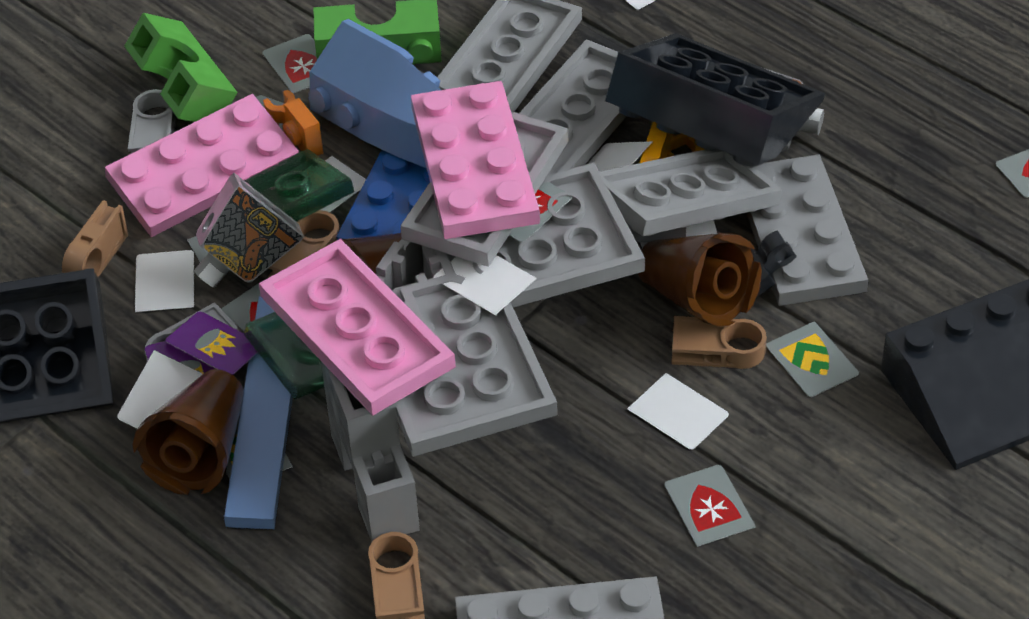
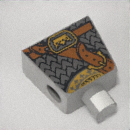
(243, 234)

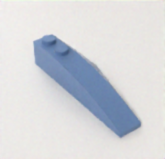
(368, 89)

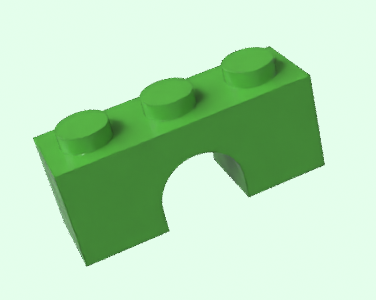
(412, 28)
(194, 80)

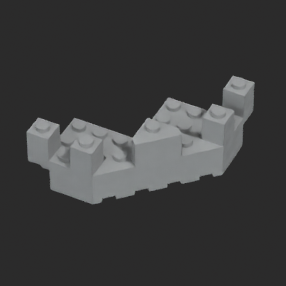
(496, 370)

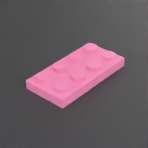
(474, 160)
(190, 167)
(357, 326)

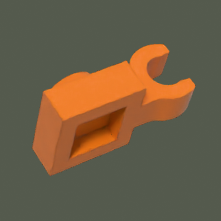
(297, 122)

